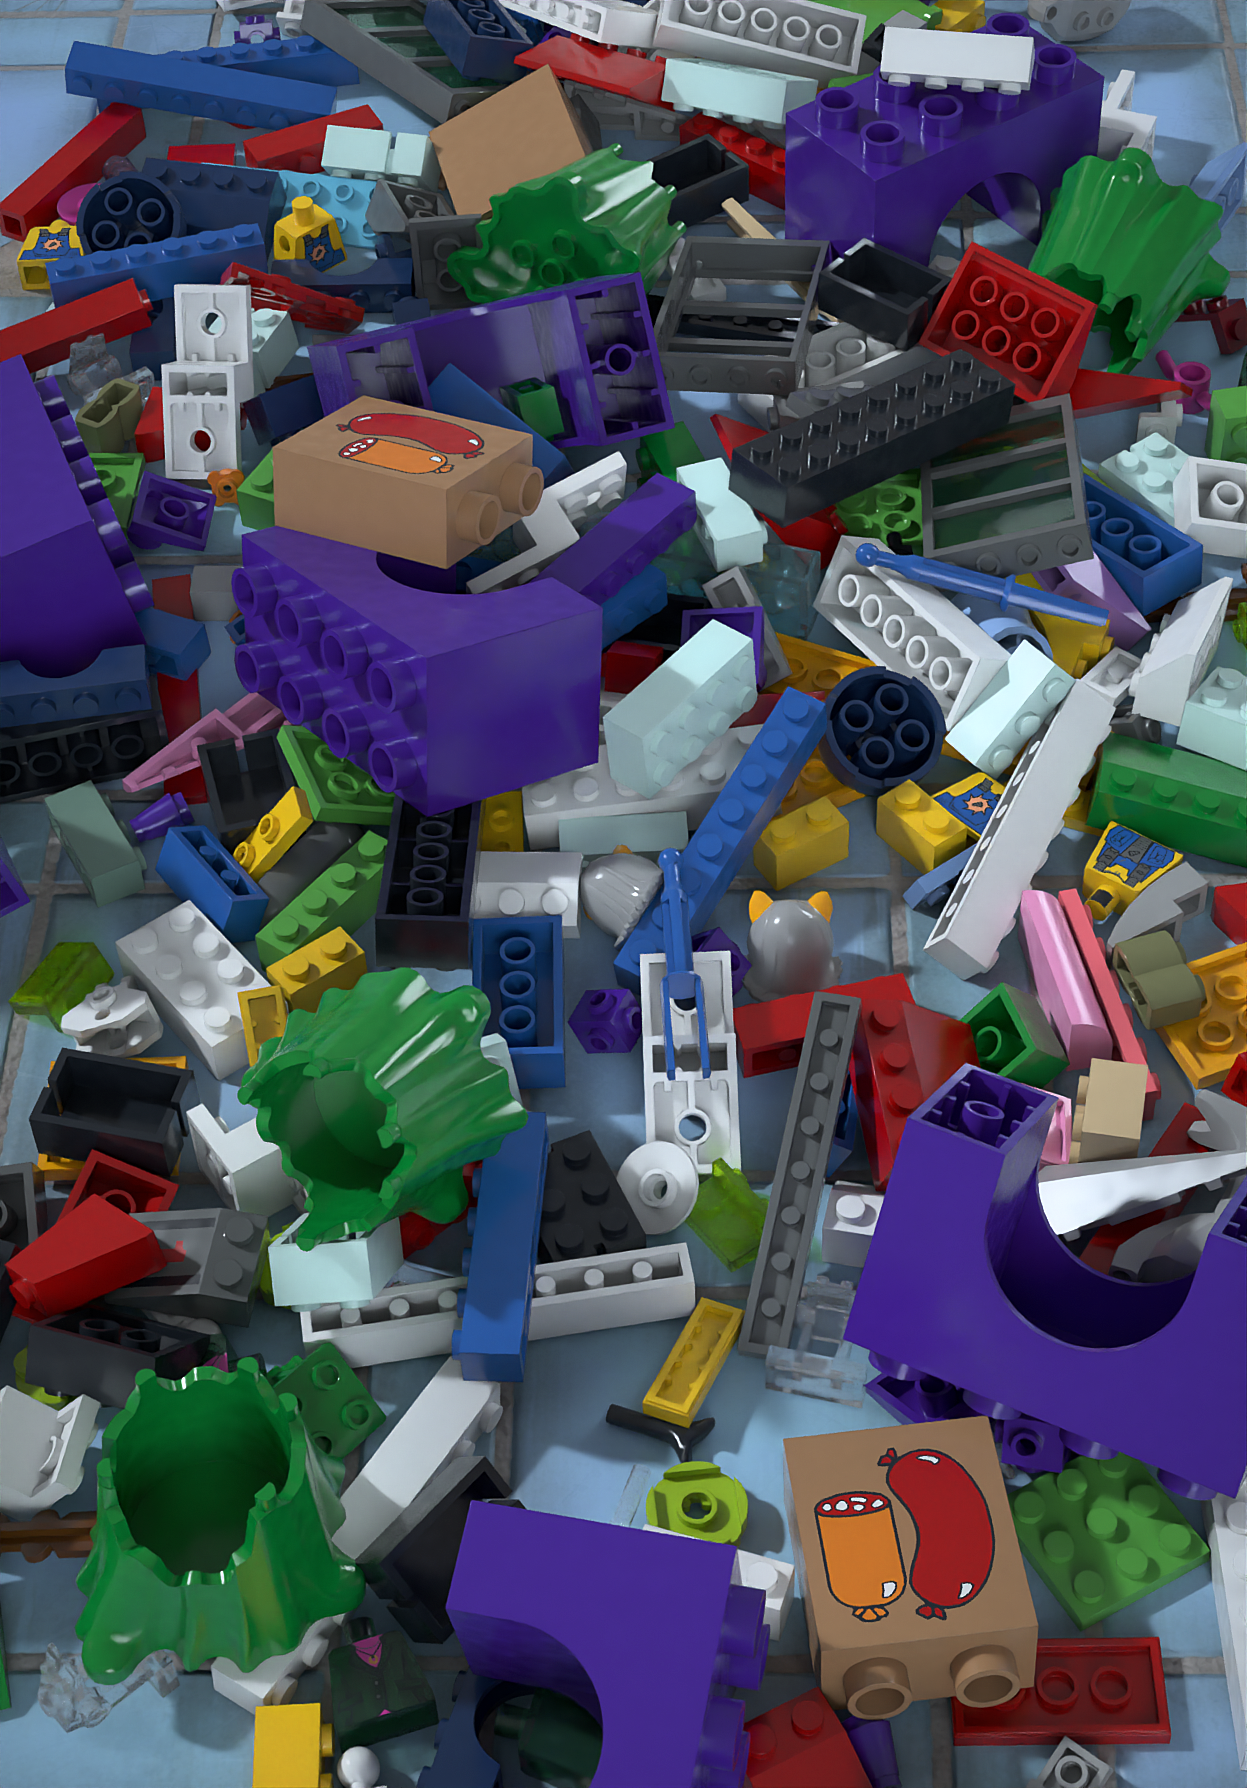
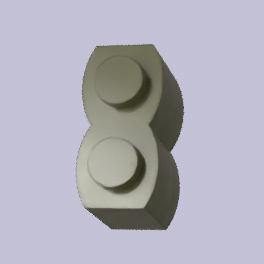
(110, 417)
(1158, 979)

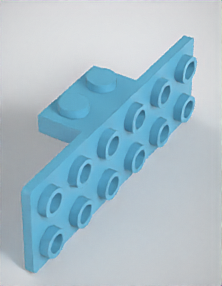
(339, 196)

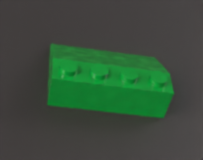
(1171, 798)

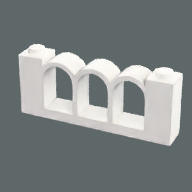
(598, 20)

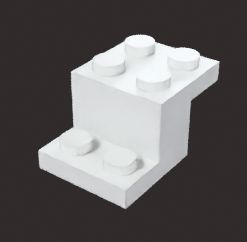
(243, 1166)
(41, 1451)

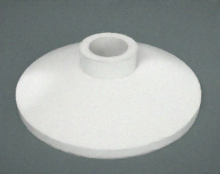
(646, 1174)

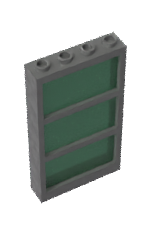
(398, 51)
(1010, 496)

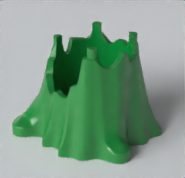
(571, 227)
(1130, 249)
(381, 1102)
(211, 1527)

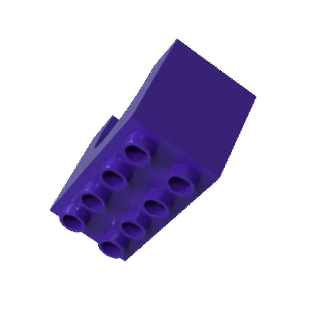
(899, 158)
(579, 337)
(62, 553)
(419, 682)
(992, 1301)
(625, 1626)

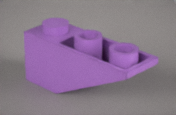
(1094, 585)

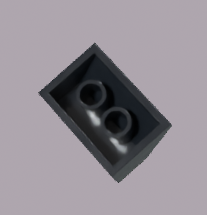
(103, 1350)

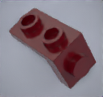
(1226, 317)

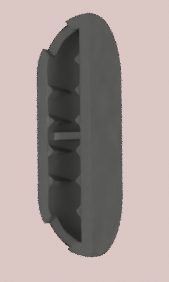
(305, 863)

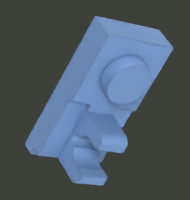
(934, 885)

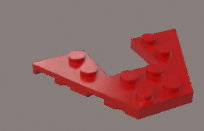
(303, 304)

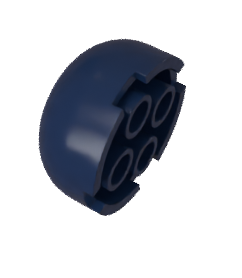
(128, 212)
(893, 720)

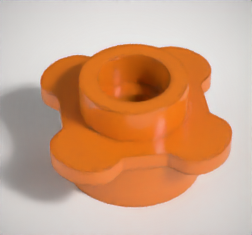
(219, 479)

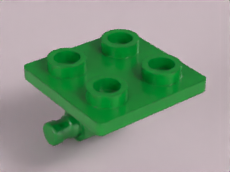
(329, 1398)

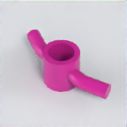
(1191, 374)

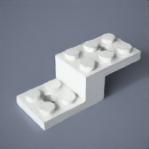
(1119, 125)
(207, 379)
(553, 524)
(710, 1098)

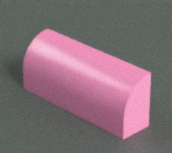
(1062, 980)

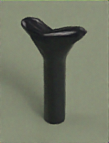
(679, 1437)

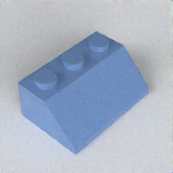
(1223, 181)

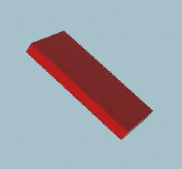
(1081, 1690)

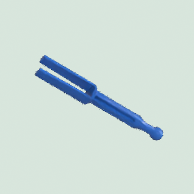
(981, 585)
(680, 976)

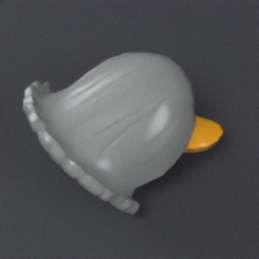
(618, 891)
(790, 947)

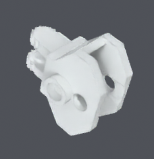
(114, 1020)

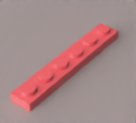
(1106, 989)

